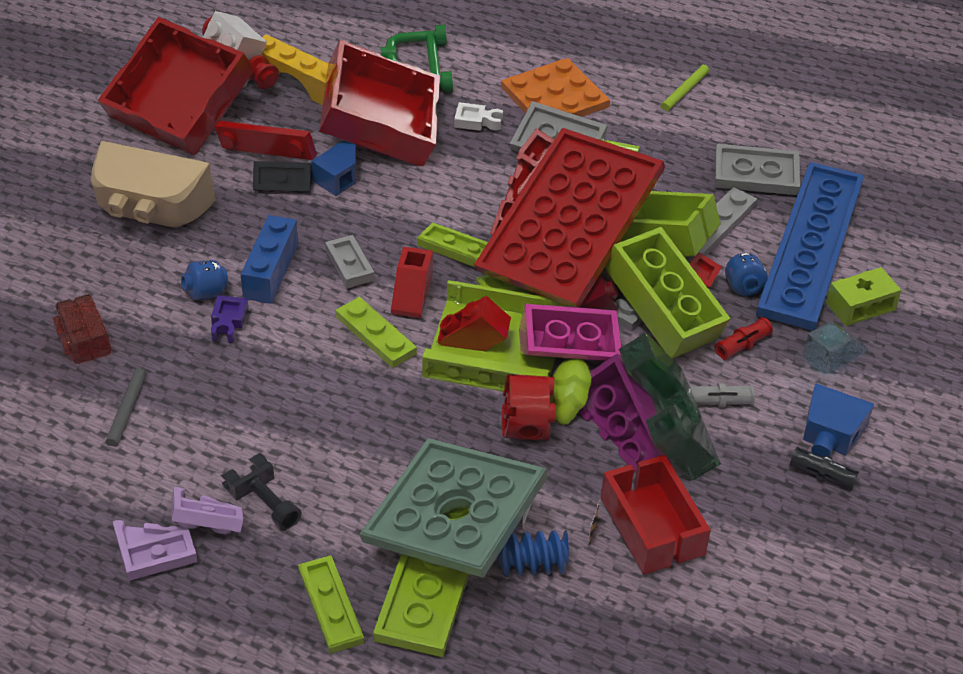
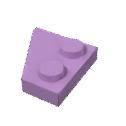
(207, 512)
(153, 548)

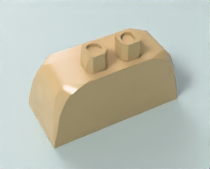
(151, 185)

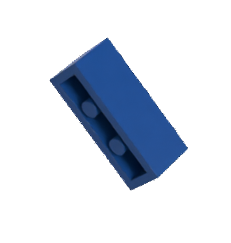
(269, 259)

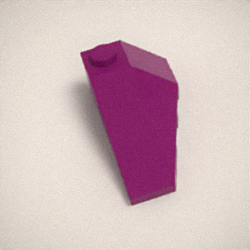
(621, 411)

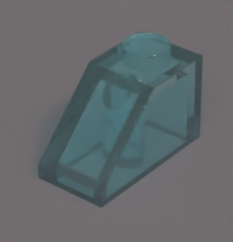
(831, 348)

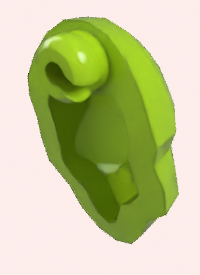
(570, 389)

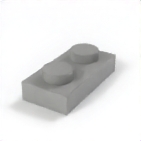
(349, 261)

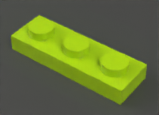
(376, 332)

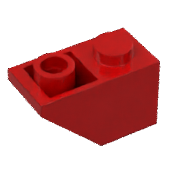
(412, 282)
(475, 326)

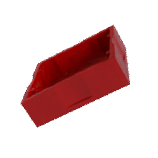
(176, 85)
(380, 104)

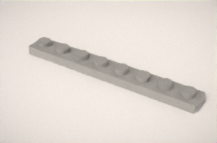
(731, 211)

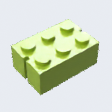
(683, 216)

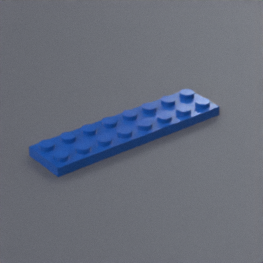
(810, 246)

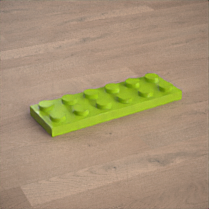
(421, 603)

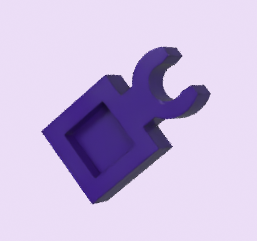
(228, 315)

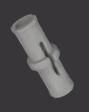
(741, 394)

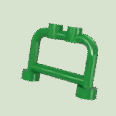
(433, 39)

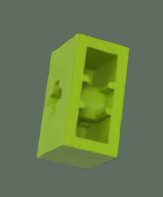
(863, 296)

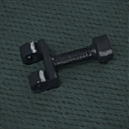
(262, 473)

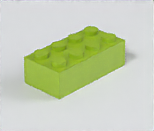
(666, 292)

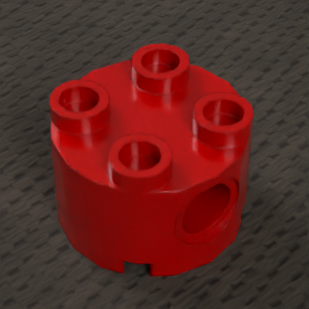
(527, 407)

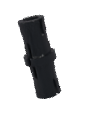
(824, 468)

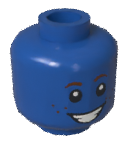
(746, 274)
(204, 280)

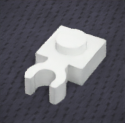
(475, 116)

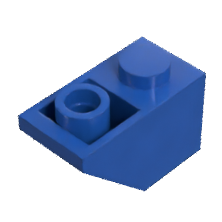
(335, 168)

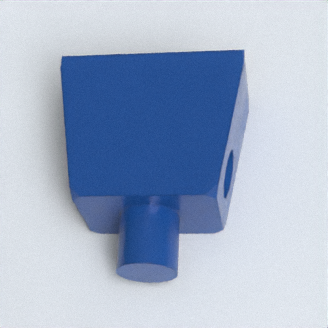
(835, 420)

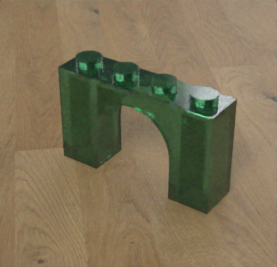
(679, 426)

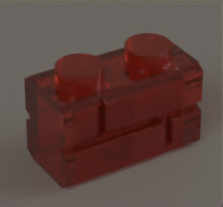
(82, 329)

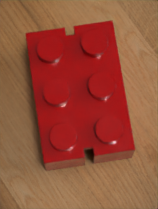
(655, 517)

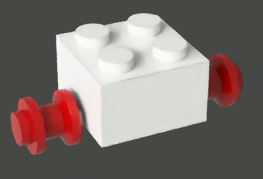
(237, 34)

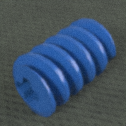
(534, 553)

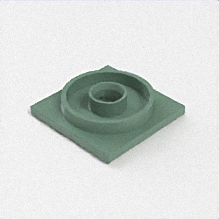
(447, 479)

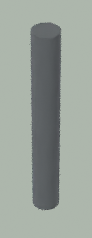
(125, 407)

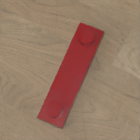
(266, 140)

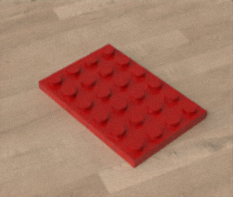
(570, 217)

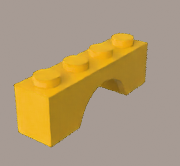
(303, 66)

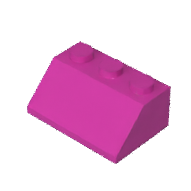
(569, 332)

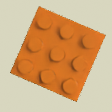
(556, 86)

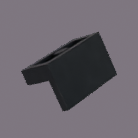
(282, 176)

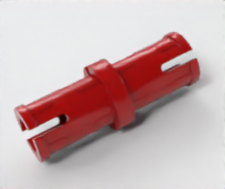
(756, 330)

